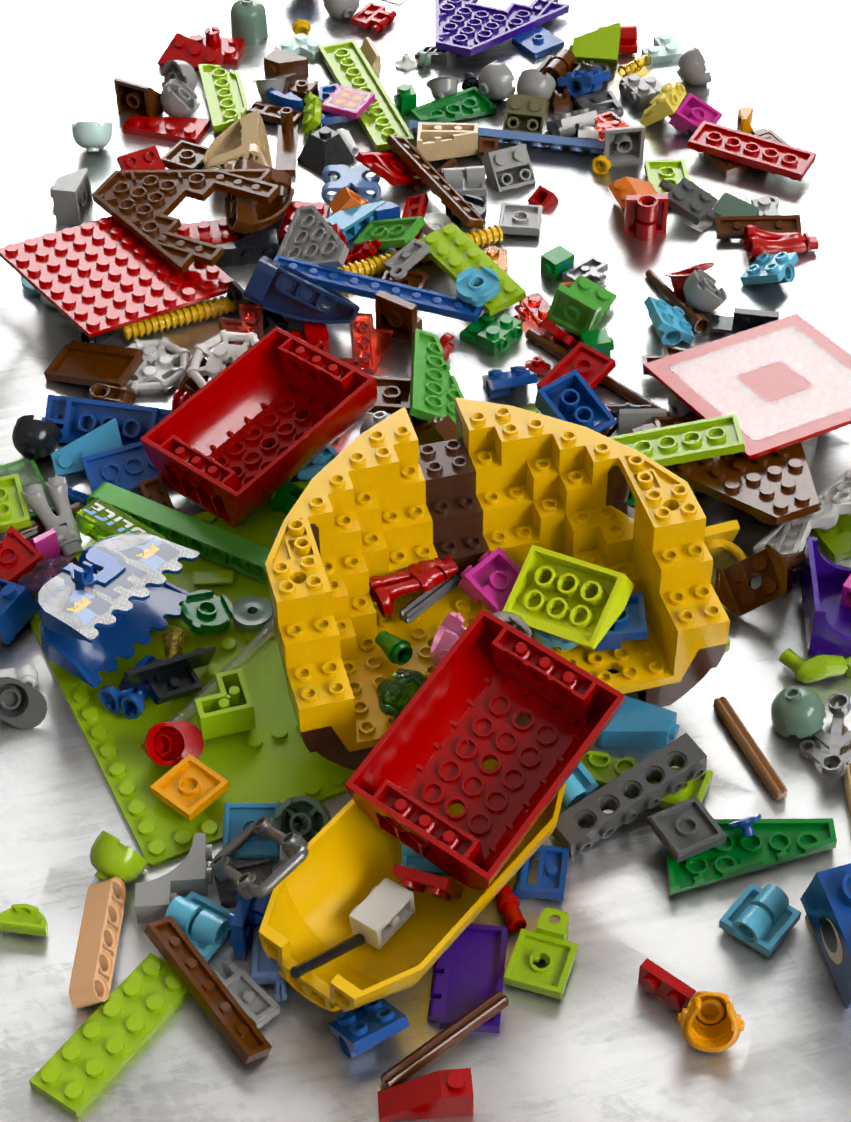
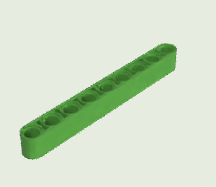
(189, 532)

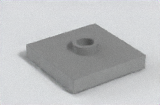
(520, 219)

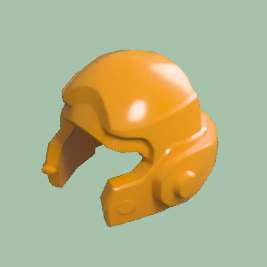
(710, 1022)

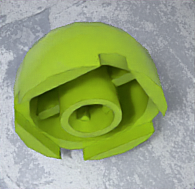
(115, 859)

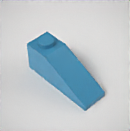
(354, 219)

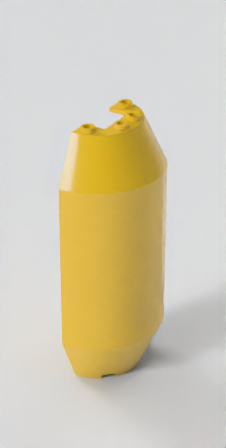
(342, 866)

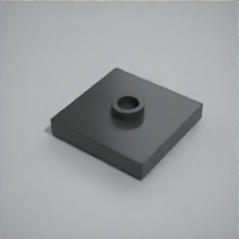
(686, 829)

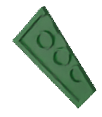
(455, 107)

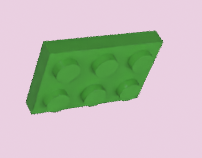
(391, 232)

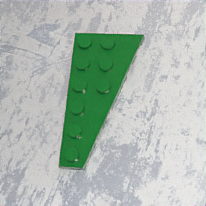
(772, 844)

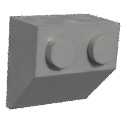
(72, 197)

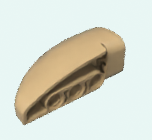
(240, 141)

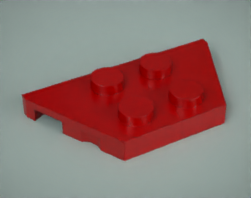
(389, 167)

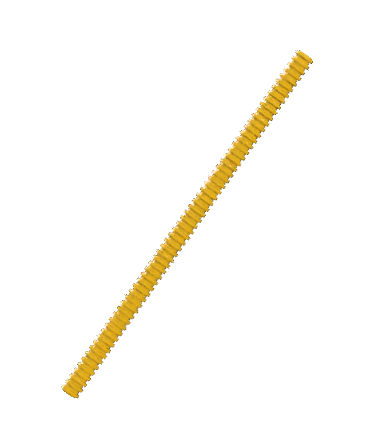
(223, 305)

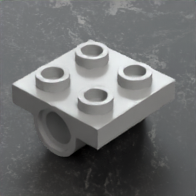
(569, 123)
(466, 180)

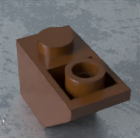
(436, 430)

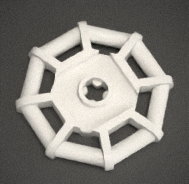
(220, 355)
(158, 365)

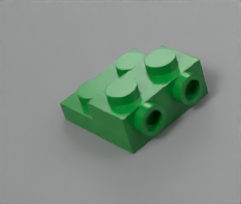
(492, 333)

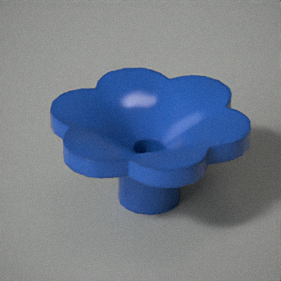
(745, 825)

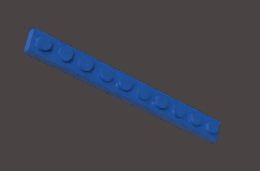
(368, 286)

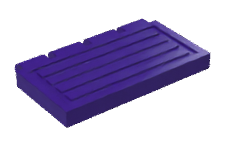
(468, 975)

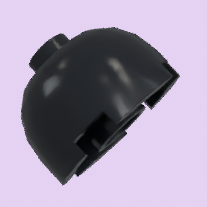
(35, 437)

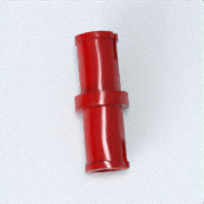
(508, 905)

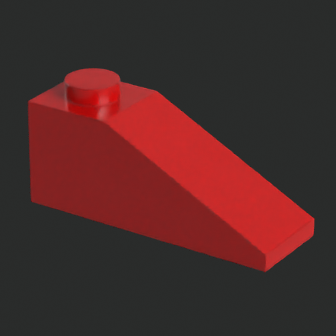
(428, 1097)

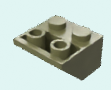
(526, 113)

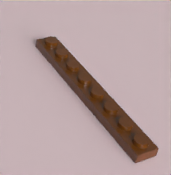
(436, 182)

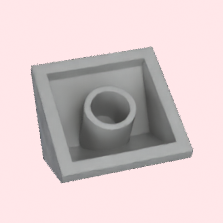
(633, 418)

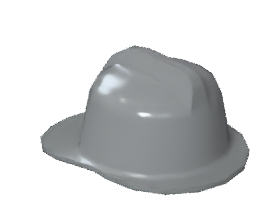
(276, 82)
(443, 86)

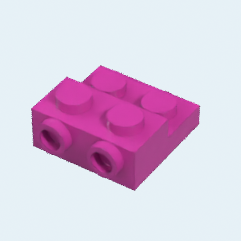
(692, 113)
(490, 579)

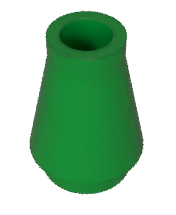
(395, 648)

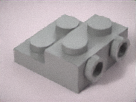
(640, 90)

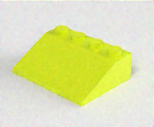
(568, 596)

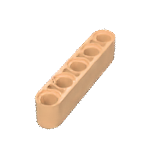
(97, 943)

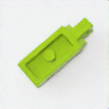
(312, 113)

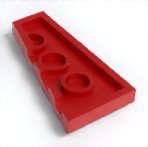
(168, 128)

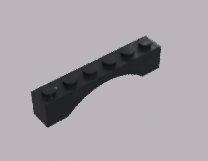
(249, 249)

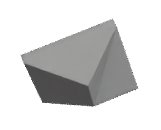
(624, 144)

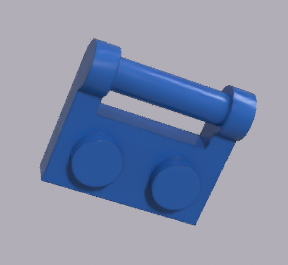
(550, 875)

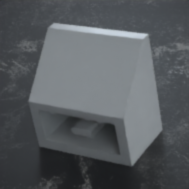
(509, 168)

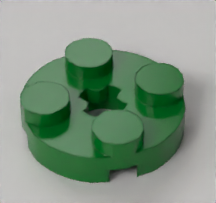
(202, 622)

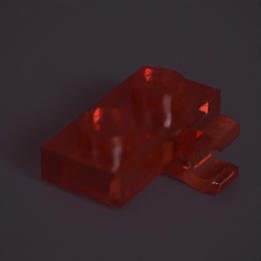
(608, 120)
(533, 308)

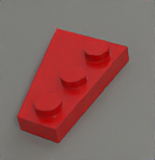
(190, 51)

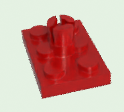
(231, 47)

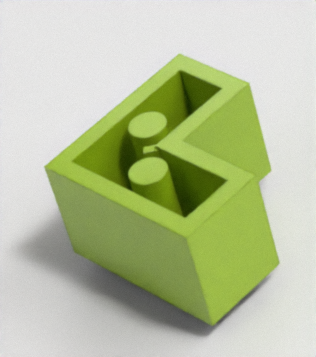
(229, 709)

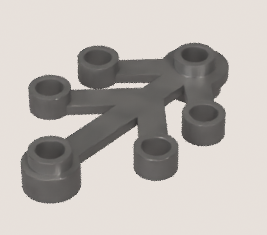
(831, 765)

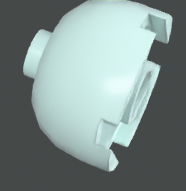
(92, 135)

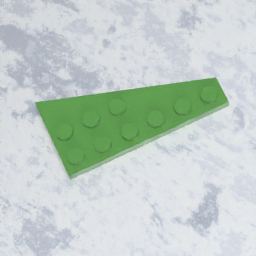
(431, 384)

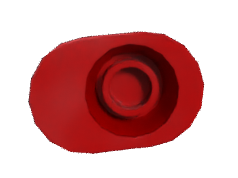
(678, 278)
(172, 741)

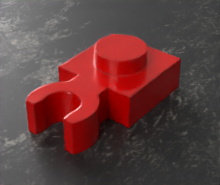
(364, 249)
(556, 334)

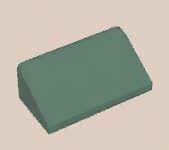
(732, 206)

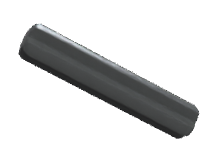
(427, 599)

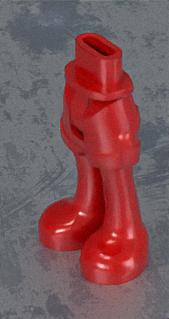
(418, 577)

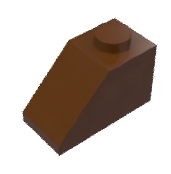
(284, 62)

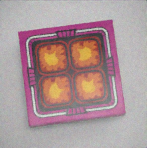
(348, 102)

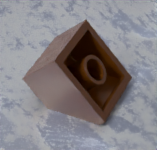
(137, 99)

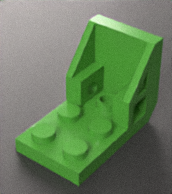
(580, 305)

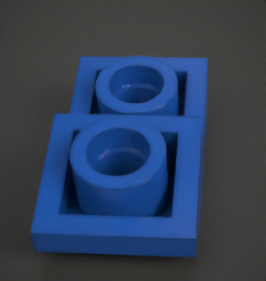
(287, 100)

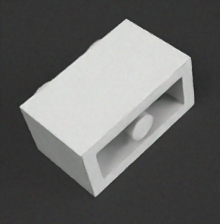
(382, 912)

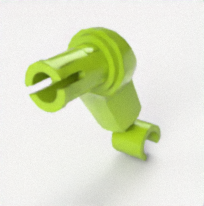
(816, 667)

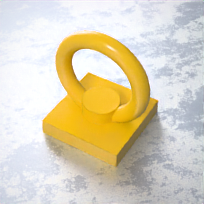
(720, 538)

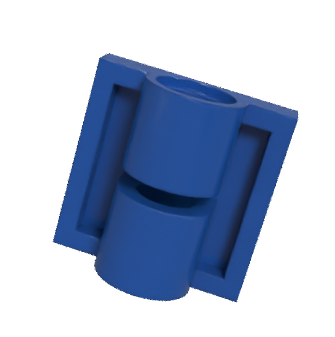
(584, 82)

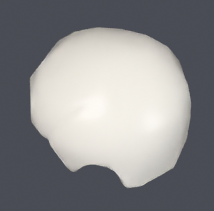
(435, 221)

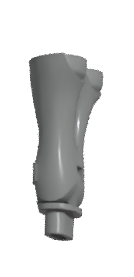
(64, 523)

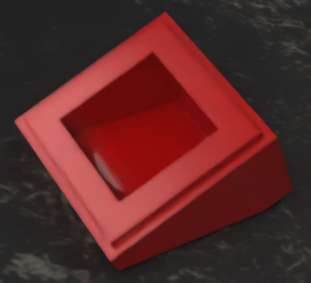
(543, 197)

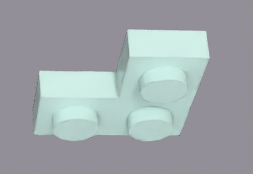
(301, 44)
(665, 49)

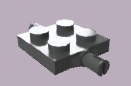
(690, 200)

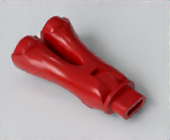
(761, 241)

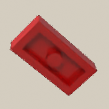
(664, 985)

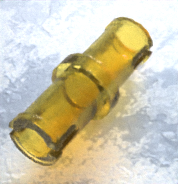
(634, 65)

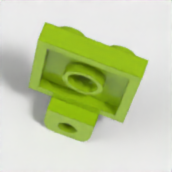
(546, 943)

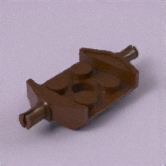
(734, 582)

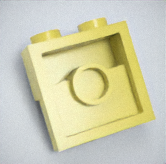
(664, 103)

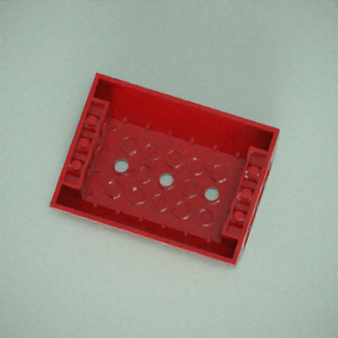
(253, 407)
(469, 716)

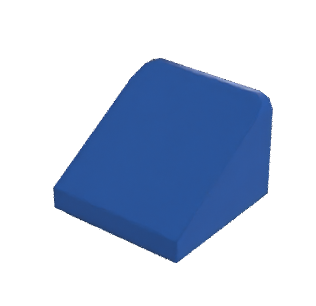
(387, 211)

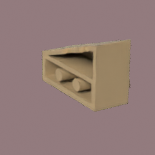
(447, 140)

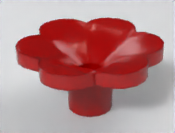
(538, 366)

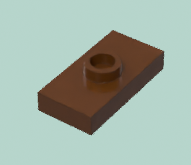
(156, 491)

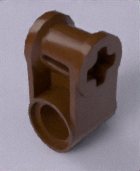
(112, 394)

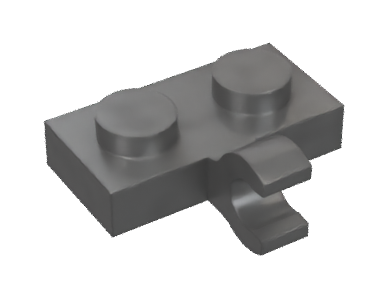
(591, 268)

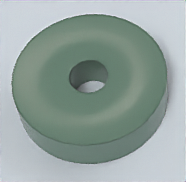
(252, 613)

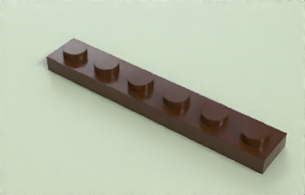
(208, 990)

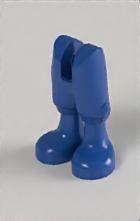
(127, 700)

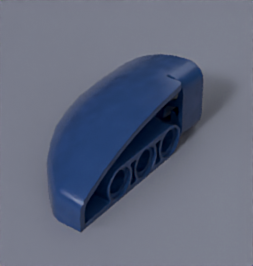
(297, 295)

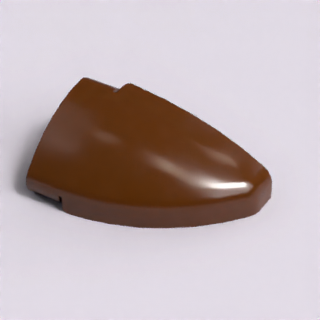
(250, 215)

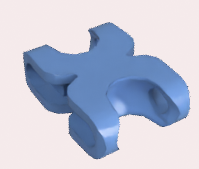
(354, 179)

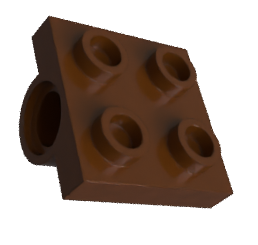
(559, 65)

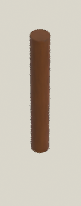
(449, 164)

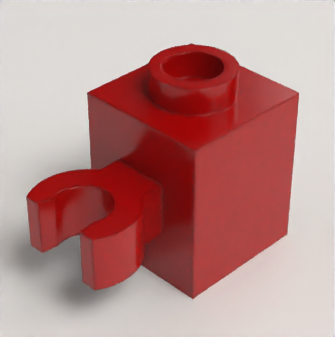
(315, 334)

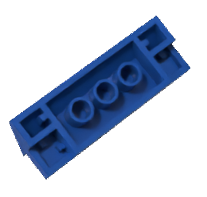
(80, 416)

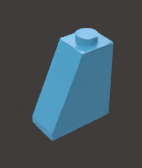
(639, 727)

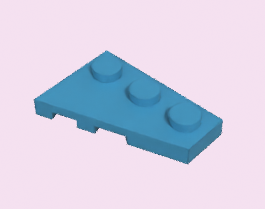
(68, 458)

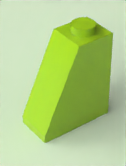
(598, 45)

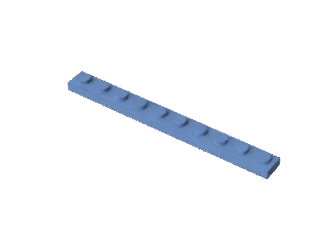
(536, 141)

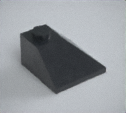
(324, 149)

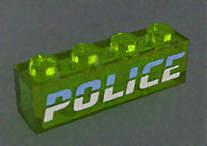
(103, 520)

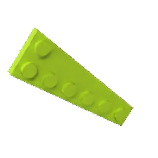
(607, 768)

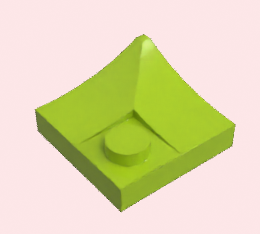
(836, 540)

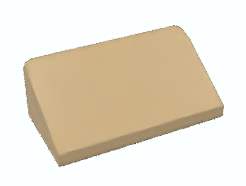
(371, 55)

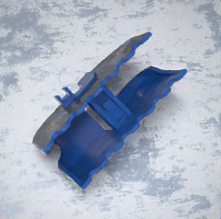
(99, 615)

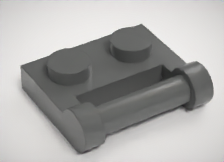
(602, 101)

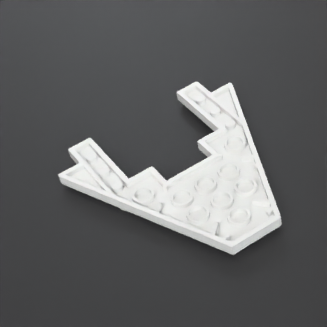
(792, 535)

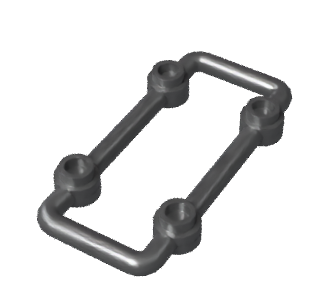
(250, 885)

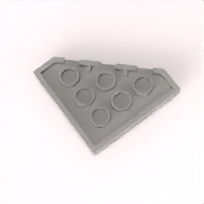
(313, 240)

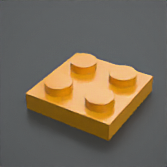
(189, 787)

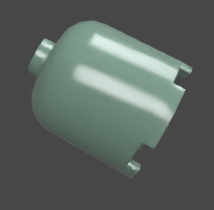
(249, 21)

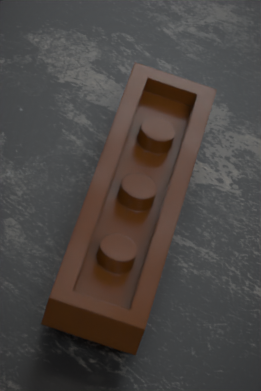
(733, 226)

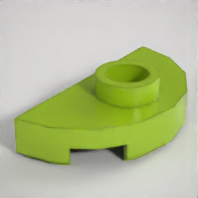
(24, 920)

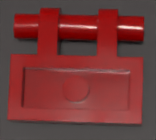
(374, 16)

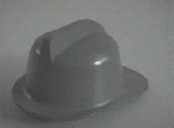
(21, 704)

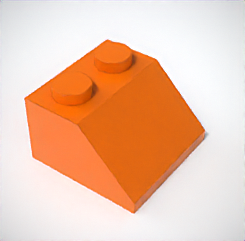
(628, 186)

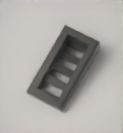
(438, 56)

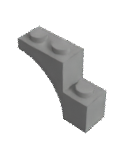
(191, 874)

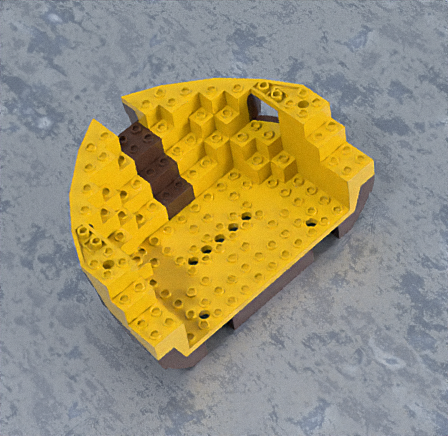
(502, 485)

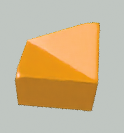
(744, 120)

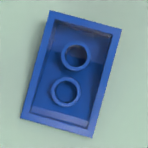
(574, 402)

